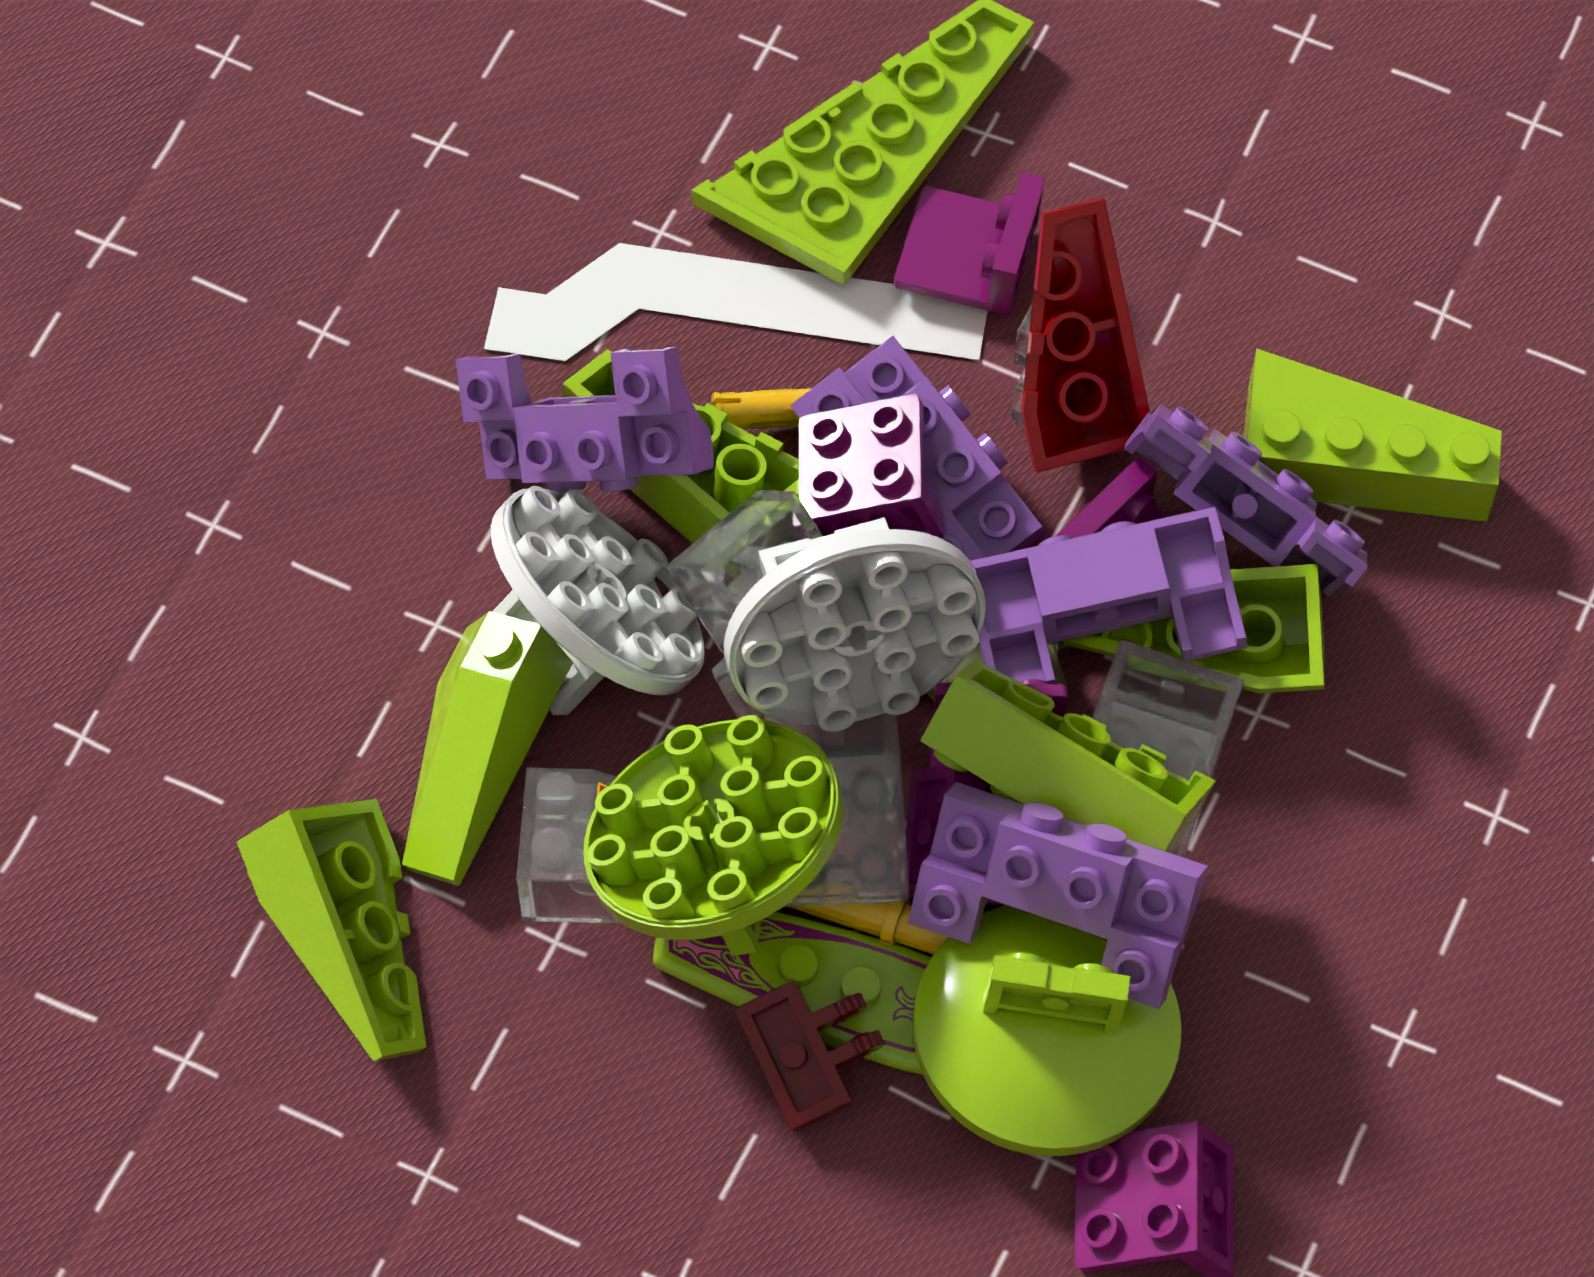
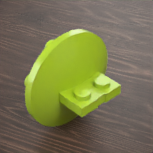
(714, 831)
(1040, 1037)

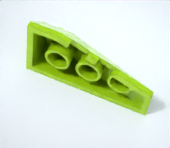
(1281, 628)
(478, 737)
(332, 895)

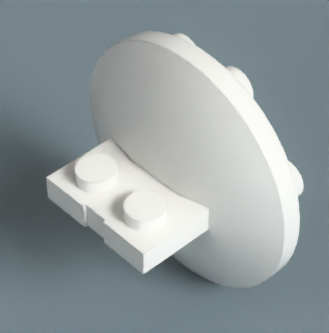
(594, 595)
(853, 625)

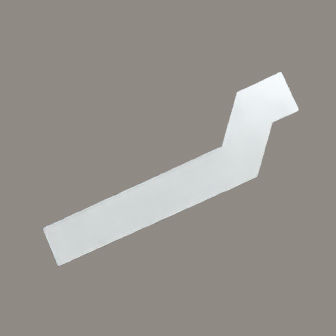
(725, 291)

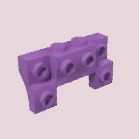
(586, 438)
(961, 472)
(1252, 502)
(1106, 584)
(1062, 873)

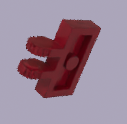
(796, 1055)

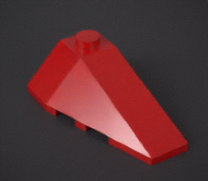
(1082, 355)

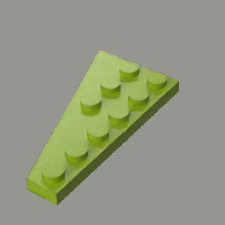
(863, 153)

